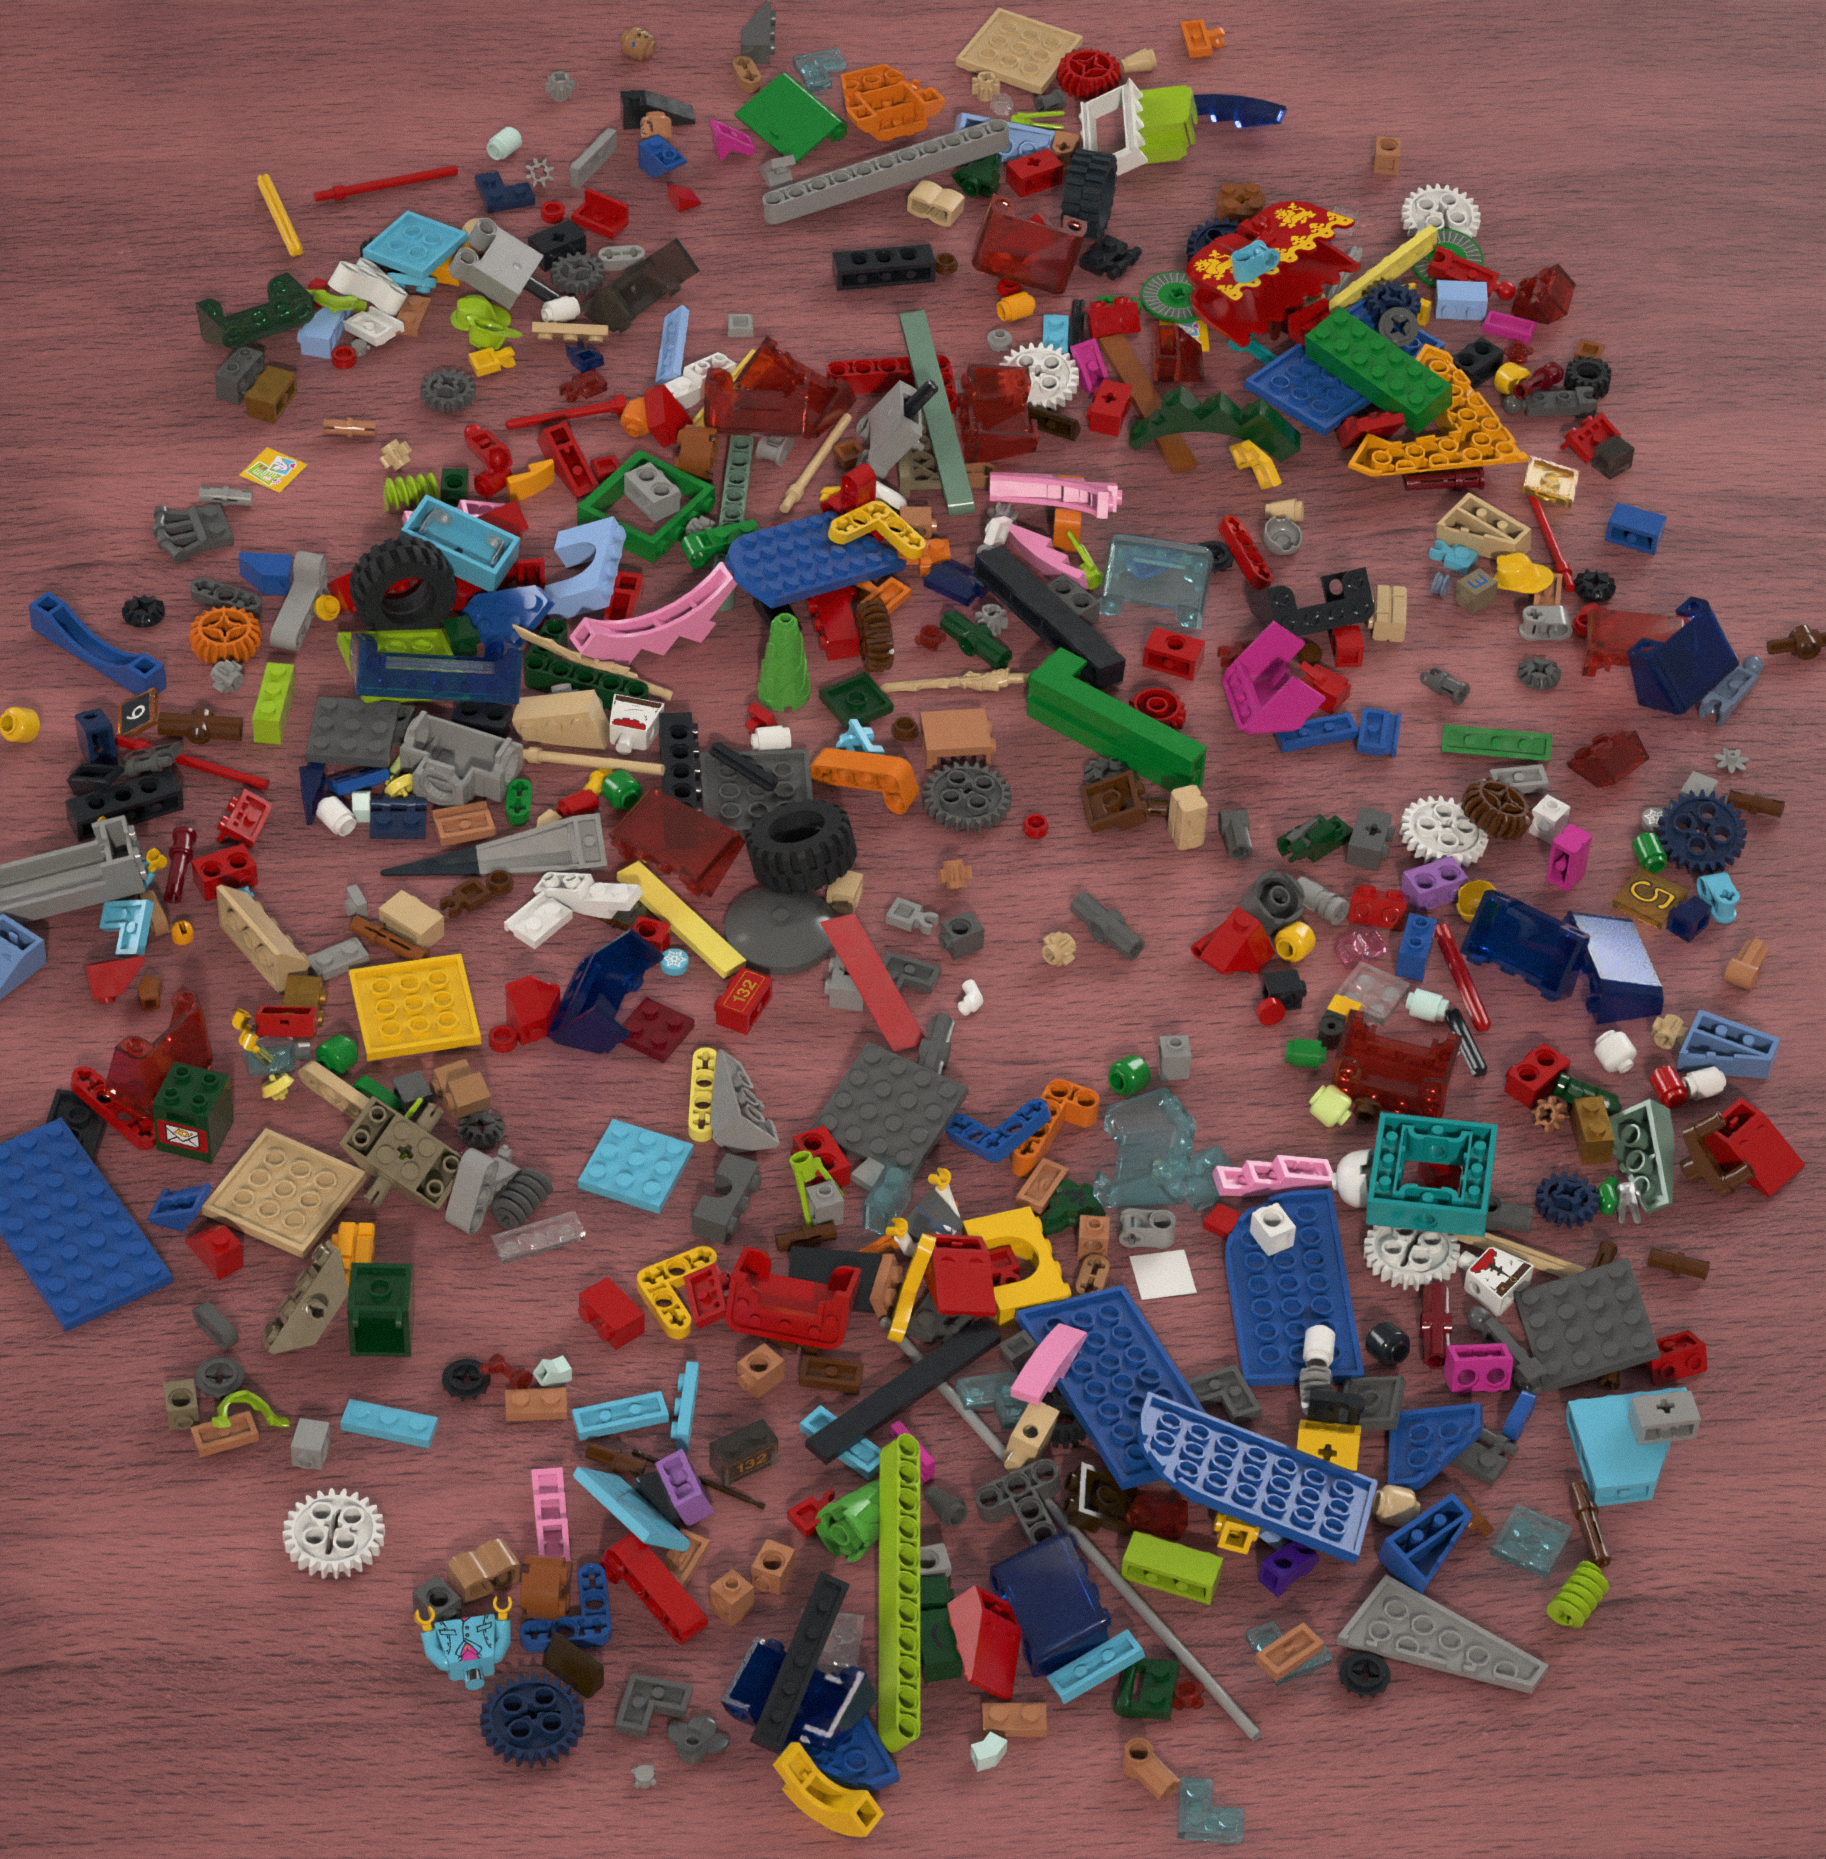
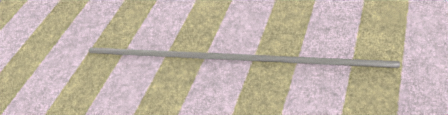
(1097, 1558)

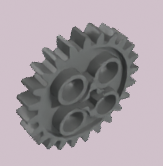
(967, 797)

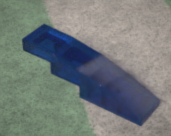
(1241, 109)
(312, 787)

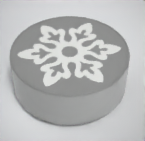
(1650, 819)

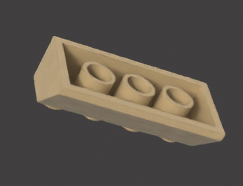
(259, 937)

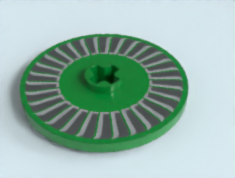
(1456, 241)
(1169, 297)

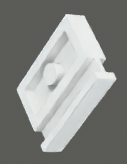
(373, 326)
(538, 920)

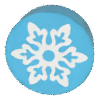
(675, 962)

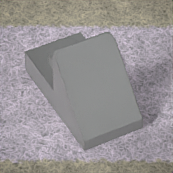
(777, 172)

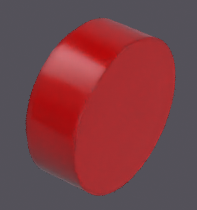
(552, 212)
(343, 357)
(1270, 1011)
(502, 1039)

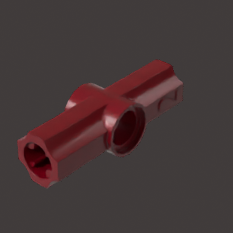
(1435, 1324)

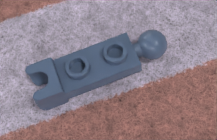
(1731, 690)

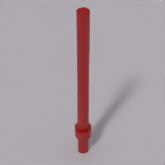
(339, 192)
(1561, 566)
(198, 764)

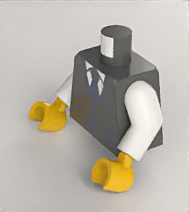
(932, 1215)

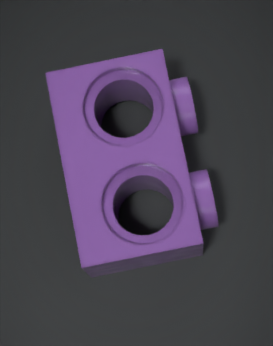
(1433, 884)
(684, 1488)

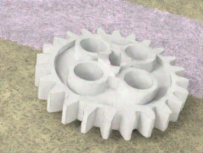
(1440, 209)
(1051, 375)
(1441, 831)
(1428, 1261)
(354, 1541)

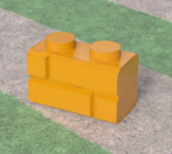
(355, 1244)

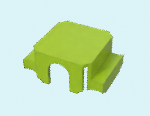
(1164, 120)

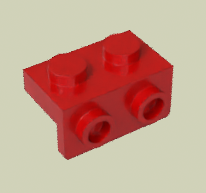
(601, 214)
(1113, 317)
(1378, 907)

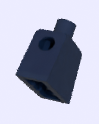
(93, 731)

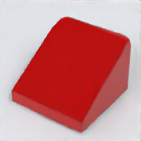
(682, 197)

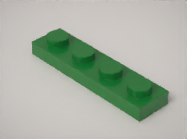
(1496, 742)

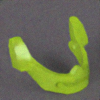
(338, 303)
(256, 1404)

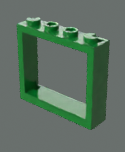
(637, 542)

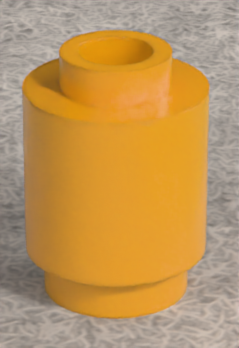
(1015, 307)

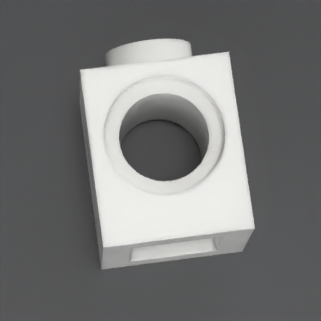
(1549, 818)
(1272, 1229)

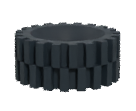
(1090, 191)

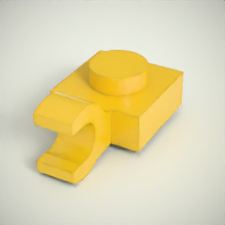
(490, 361)

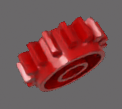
(1161, 706)

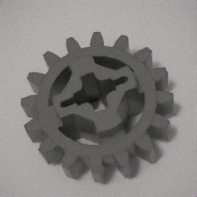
(577, 273)
(448, 390)

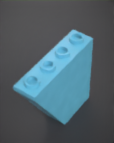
(1607, 1450)

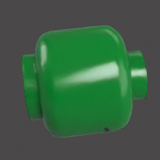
(621, 790)
(337, 1054)
(1129, 1075)

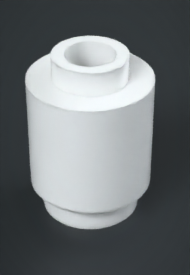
(560, 310)
(771, 738)
(336, 816)
(1704, 1083)
(1319, 1346)

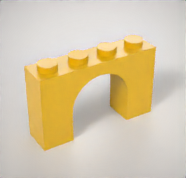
(1024, 1235)

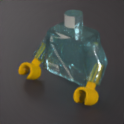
(267, 1054)

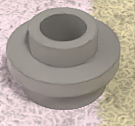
(999, 340)

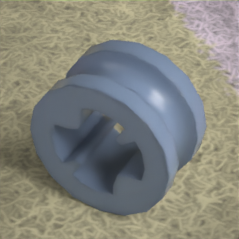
(1440, 585)

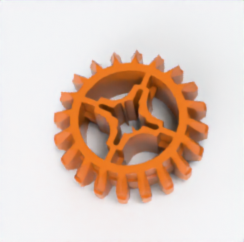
(238, 626)

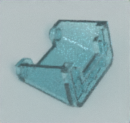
(1157, 576)

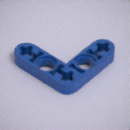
(999, 1143)
(588, 1620)

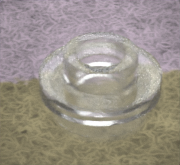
(1001, 104)

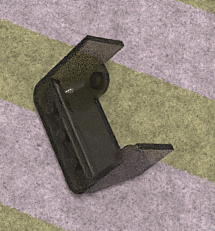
(641, 287)

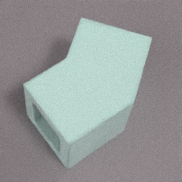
(361, 805)
(553, 1372)
(988, 1752)

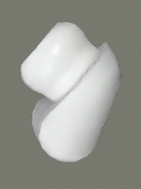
(972, 1000)

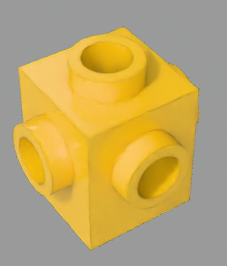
(1234, 1533)

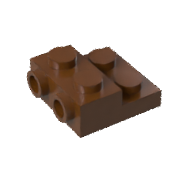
(1115, 802)

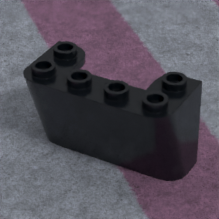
(1347, 608)

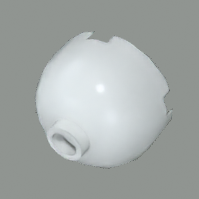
(1354, 1177)

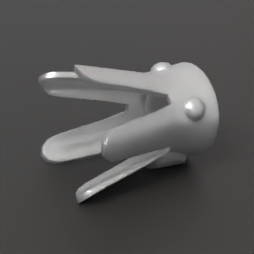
(1628, 1194)

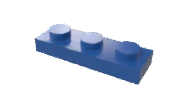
(1319, 732)

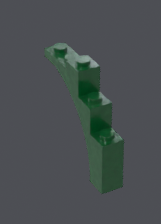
(1218, 414)

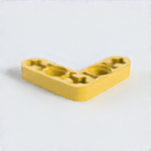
(906, 542)
(665, 1286)
(910, 1287)

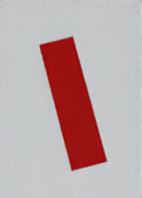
(873, 982)

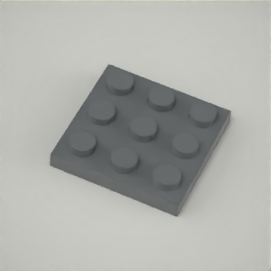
(352, 732)

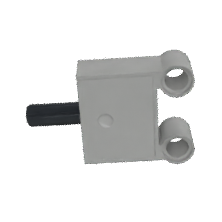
(503, 268)
(894, 426)

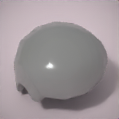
(1282, 536)

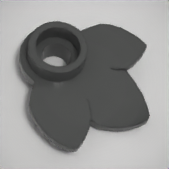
(696, 1738)

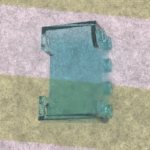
(1152, 1153)

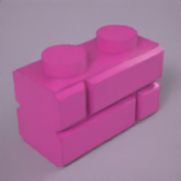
(1568, 857)

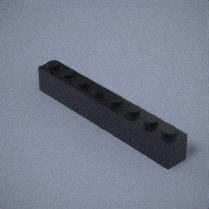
(1048, 615)

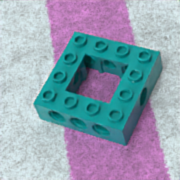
(1437, 1142)

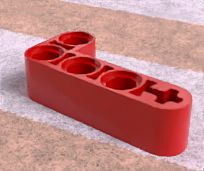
(654, 1586)

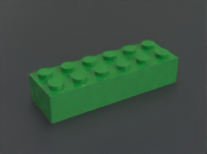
(1378, 369)

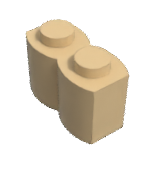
(935, 203)

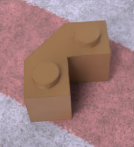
(460, 1089)

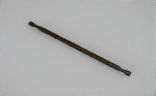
(708, 1483)

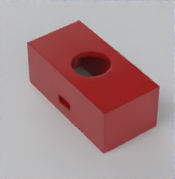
(274, 1023)

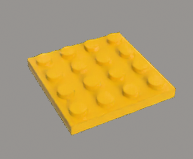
(414, 1007)

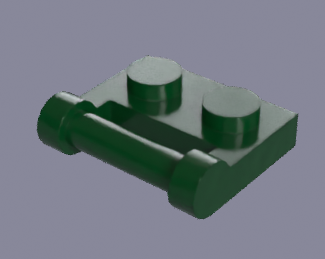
(1157, 1689)

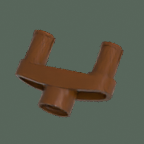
(1702, 1161)

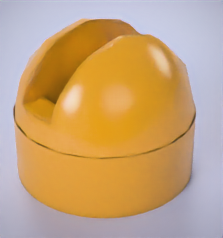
(179, 938)

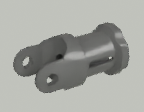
(1444, 684)

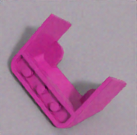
(1254, 684)

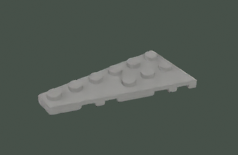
(1420, 1631)

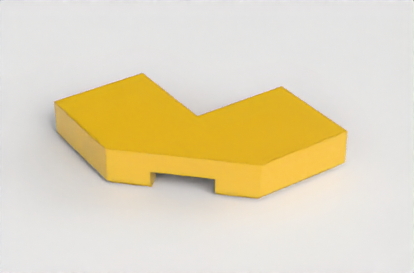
(1249, 455)

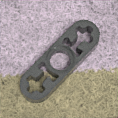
(208, 593)

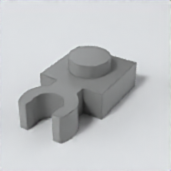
(910, 915)

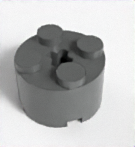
(1273, 900)

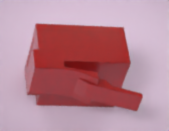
(1328, 683)

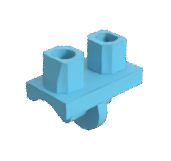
(859, 739)

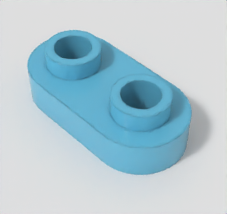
(422, 286)

